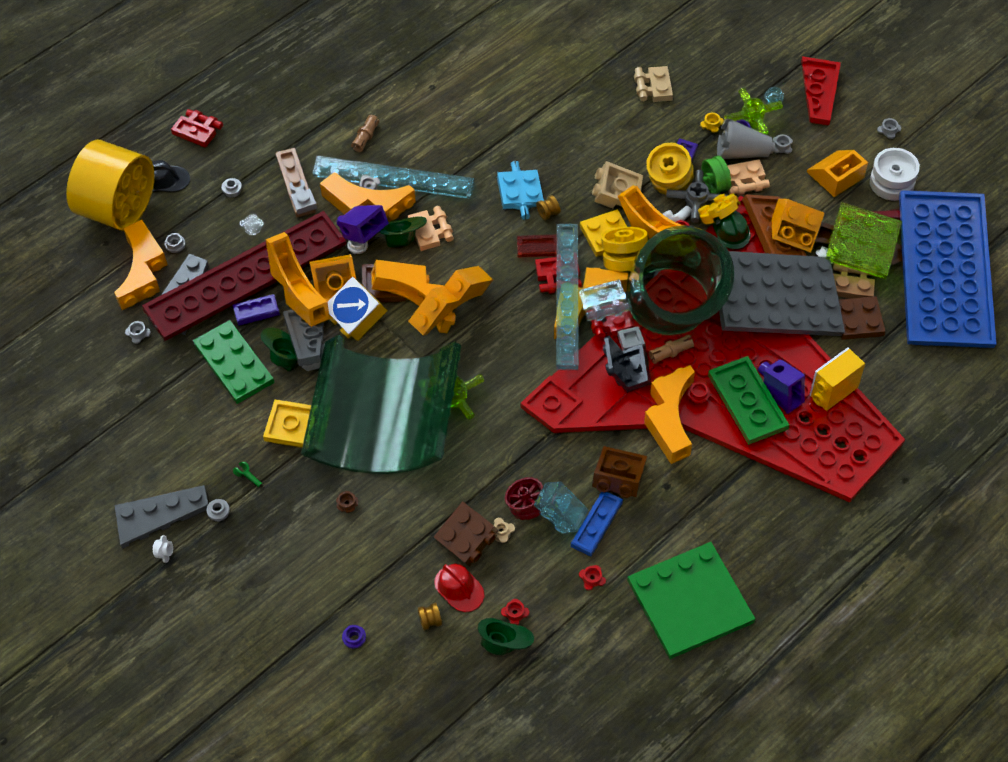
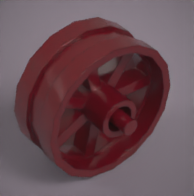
(524, 493)

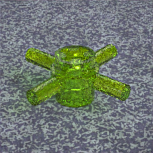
(754, 111)
(460, 394)

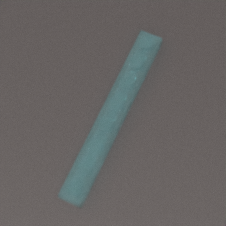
(395, 176)
(567, 298)

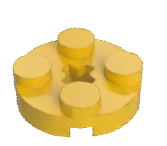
(720, 208)

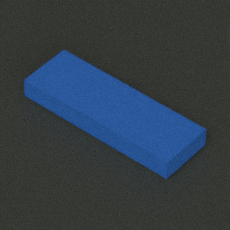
(596, 523)

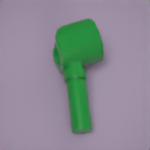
(246, 473)

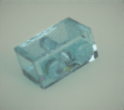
(561, 507)

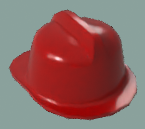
(459, 588)

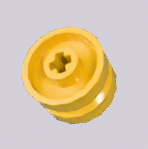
(670, 167)
(622, 247)

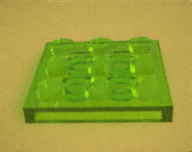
(863, 240)

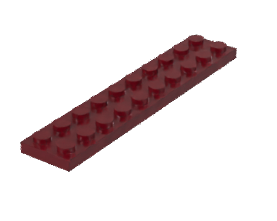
(238, 278)

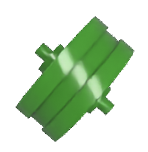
(716, 175)

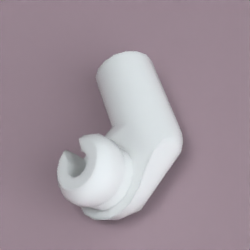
(681, 215)

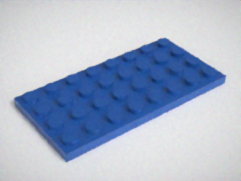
(946, 269)

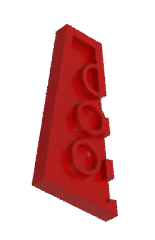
(820, 88)

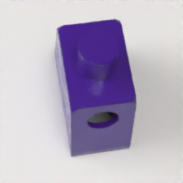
(362, 222)
(784, 384)

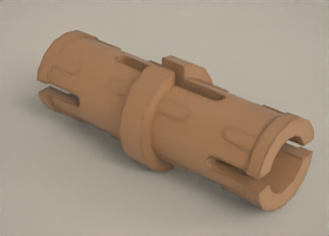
(365, 133)
(671, 349)

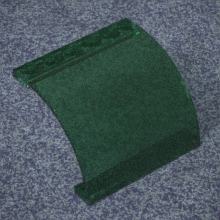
(380, 410)

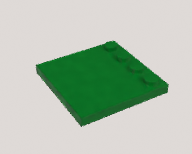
(690, 600)

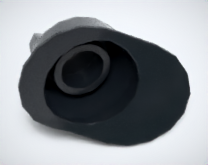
(169, 177)

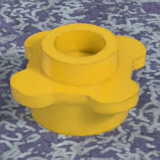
(712, 122)

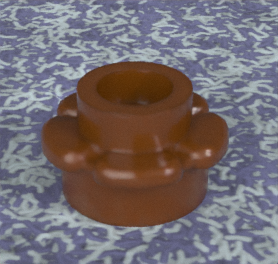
(346, 496)

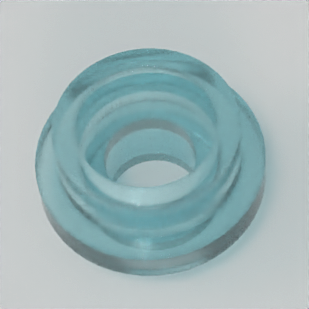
(773, 95)

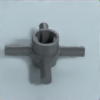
(695, 196)

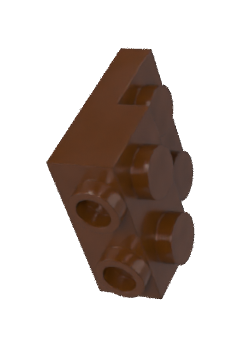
(619, 472)
(466, 534)

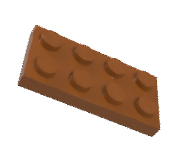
(760, 212)

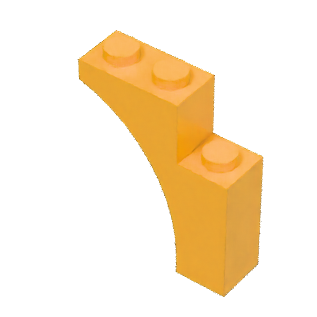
(347, 196)
(643, 213)
(146, 259)
(595, 277)
(409, 282)
(298, 290)
(441, 301)
(664, 418)

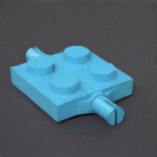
(519, 189)

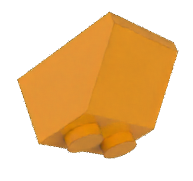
(332, 274)

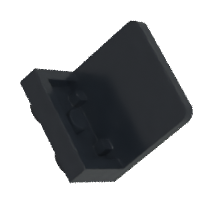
(627, 366)

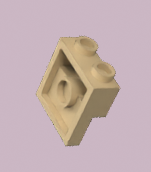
(612, 182)

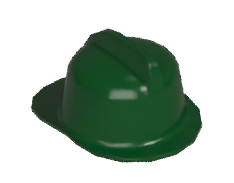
(732, 230)
(402, 232)
(280, 347)
(503, 637)

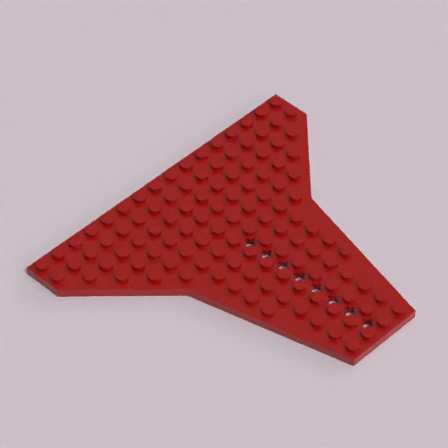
(595, 402)

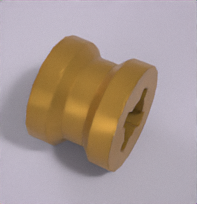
(548, 207)
(429, 616)

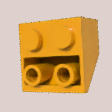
(839, 171)
(796, 224)

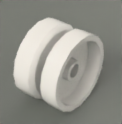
(892, 172)

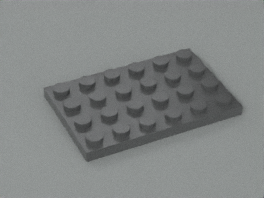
(782, 295)

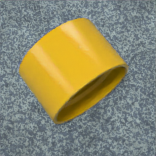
(110, 184)

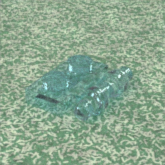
(603, 295)

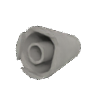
(743, 142)

